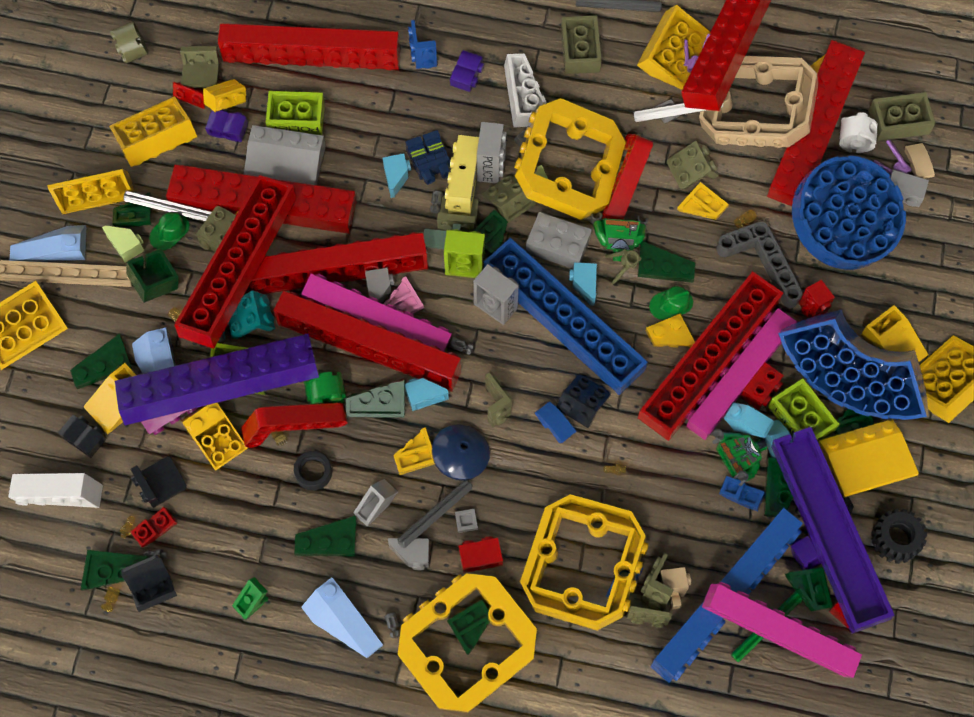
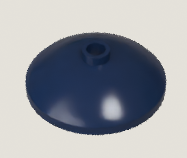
(459, 462)

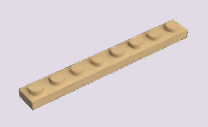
(64, 273)

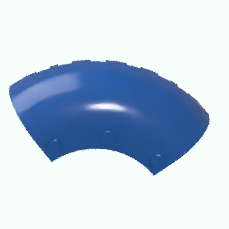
(854, 371)

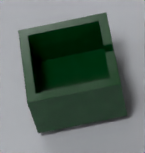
(155, 279)

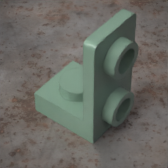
(436, 238)

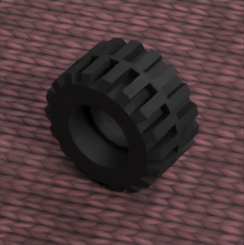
(909, 525)

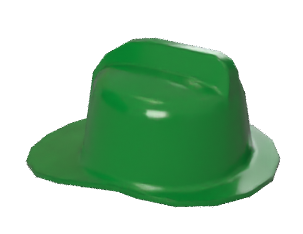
(168, 231)
(671, 303)

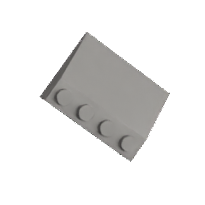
(284, 155)

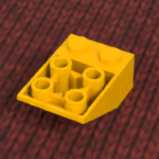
(894, 333)
(103, 403)
(214, 434)

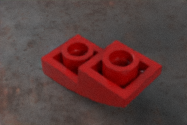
(153, 528)

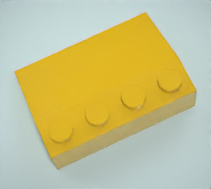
(665, 51)
(153, 131)
(91, 191)
(26, 323)
(949, 378)
(868, 457)

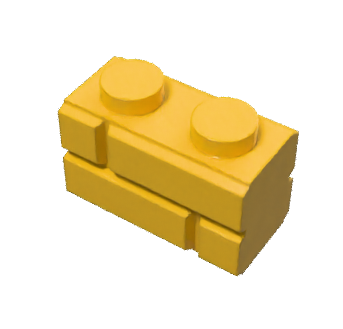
(224, 95)

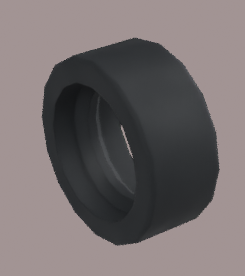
(312, 485)

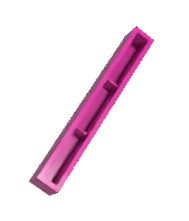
(376, 313)
(734, 380)
(782, 630)

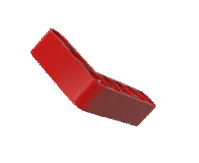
(637, 153)
(289, 418)

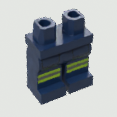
(428, 156)

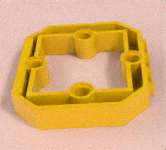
(590, 125)
(584, 512)
(514, 620)

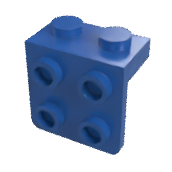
(422, 53)

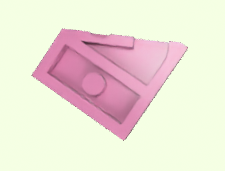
(405, 298)

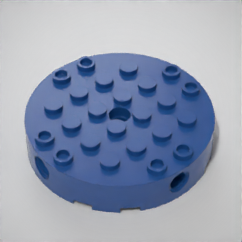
(848, 212)

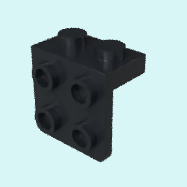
(582, 400)
(158, 481)
(149, 582)

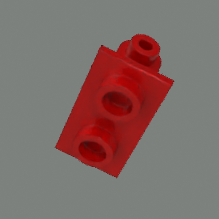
(188, 94)

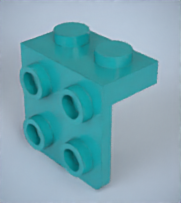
(251, 314)

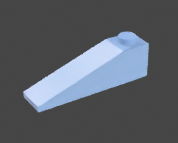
(58, 245)
(154, 351)
(336, 614)

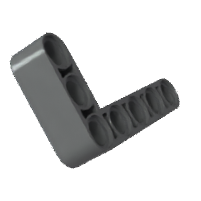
(776, 256)

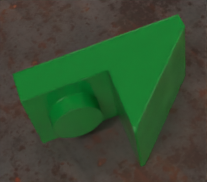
(250, 598)

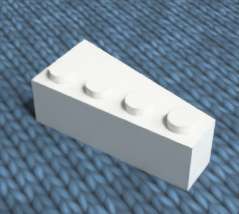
(522, 89)
(56, 489)

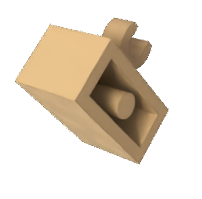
(677, 580)

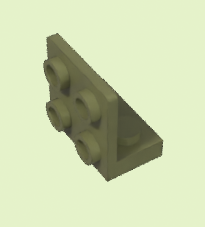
(508, 198)

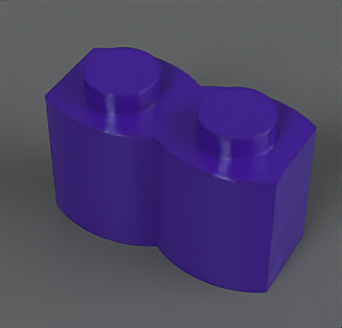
(466, 71)
(227, 125)

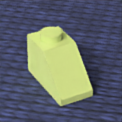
(124, 241)

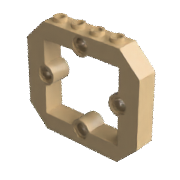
(777, 135)

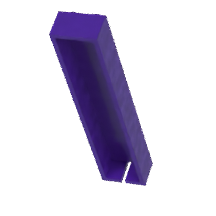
(215, 379)
(832, 530)

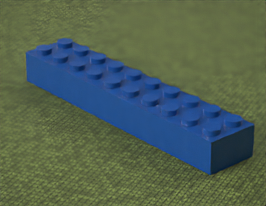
(569, 318)
(743, 576)

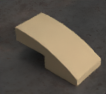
(920, 161)

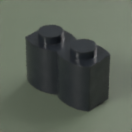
(82, 436)

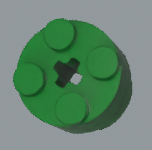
(325, 389)

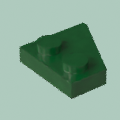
(132, 215)
(494, 228)
(852, 421)
(811, 587)
(470, 625)

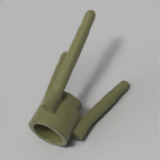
(629, 260)

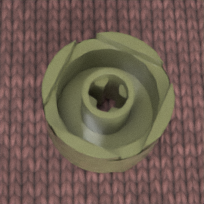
(129, 42)

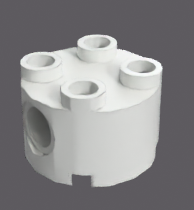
(858, 133)

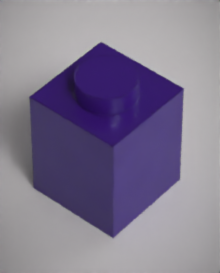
(805, 553)

